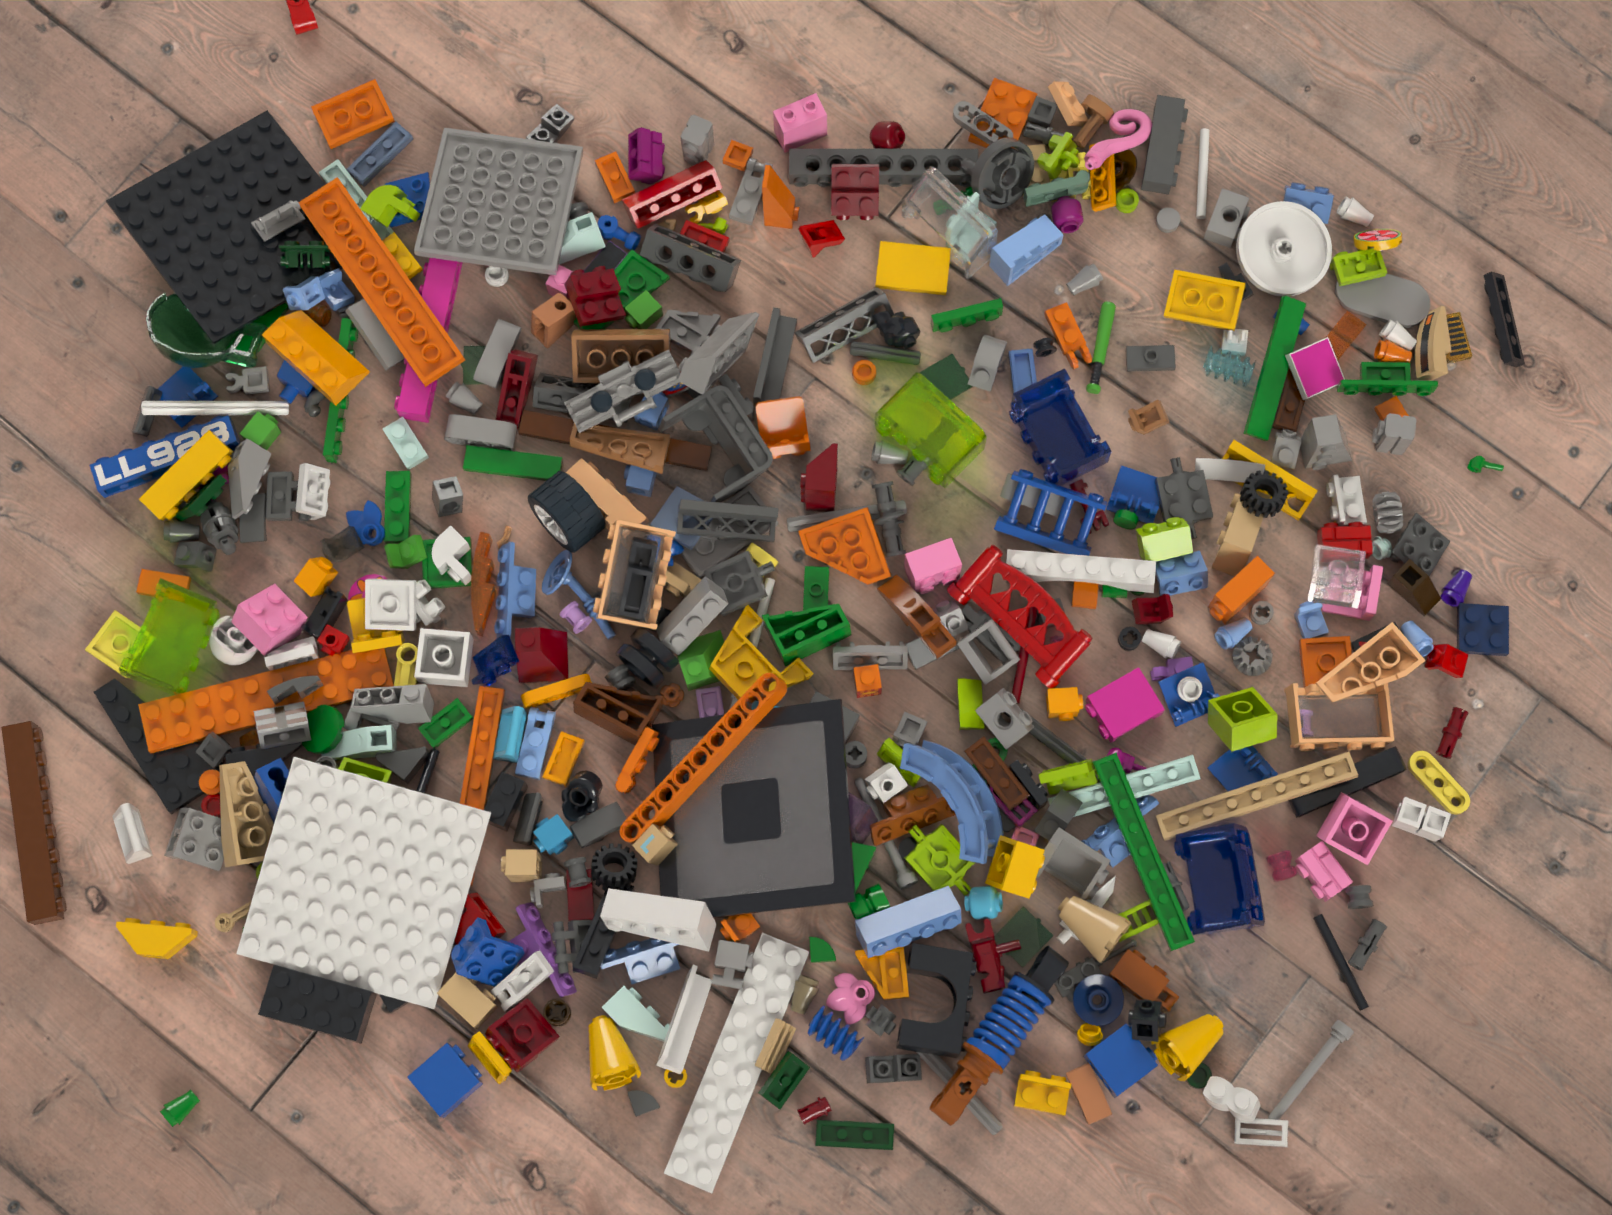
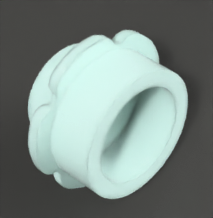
(1381, 548)

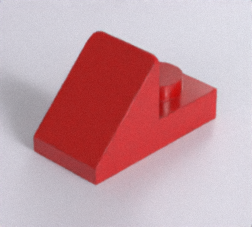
(820, 235)

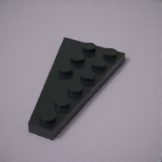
(172, 771)

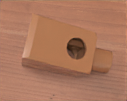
(552, 319)

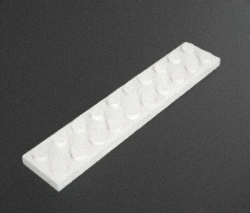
(732, 1068)

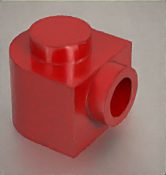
(332, 641)

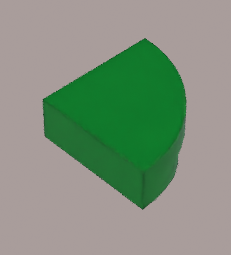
(821, 951)

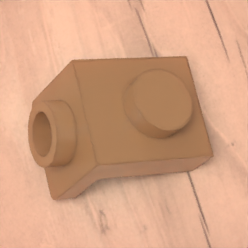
(1148, 417)

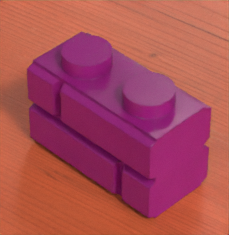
(645, 156)

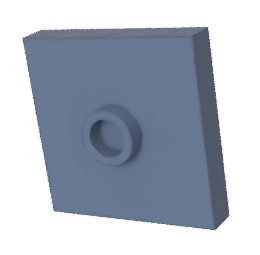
(668, 517)

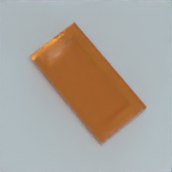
(1345, 333)

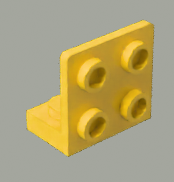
(369, 638)

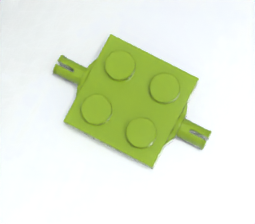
(938, 859)

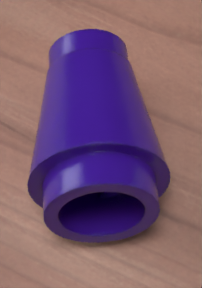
(1456, 588)

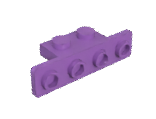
(536, 939)

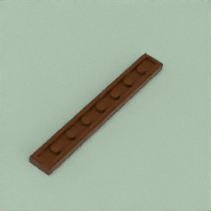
(559, 430)

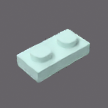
(405, 443)

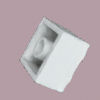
(444, 657)

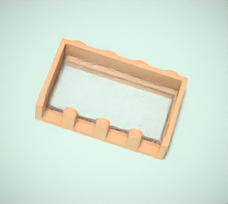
(617, 559)
(1348, 723)

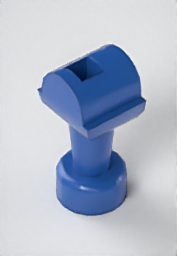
(609, 228)

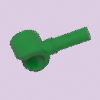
(1476, 464)

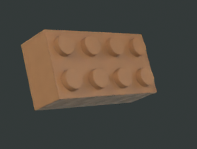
(606, 349)

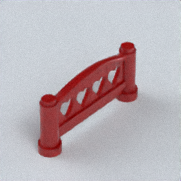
(977, 585)

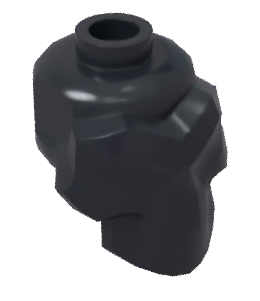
(897, 329)
(581, 795)

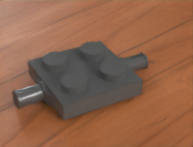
(1184, 496)
(740, 580)

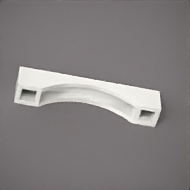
(1114, 572)

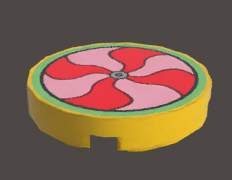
(1378, 238)

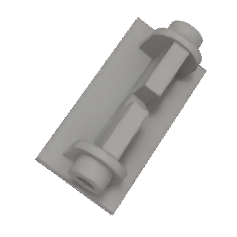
(278, 220)

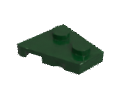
(198, 503)

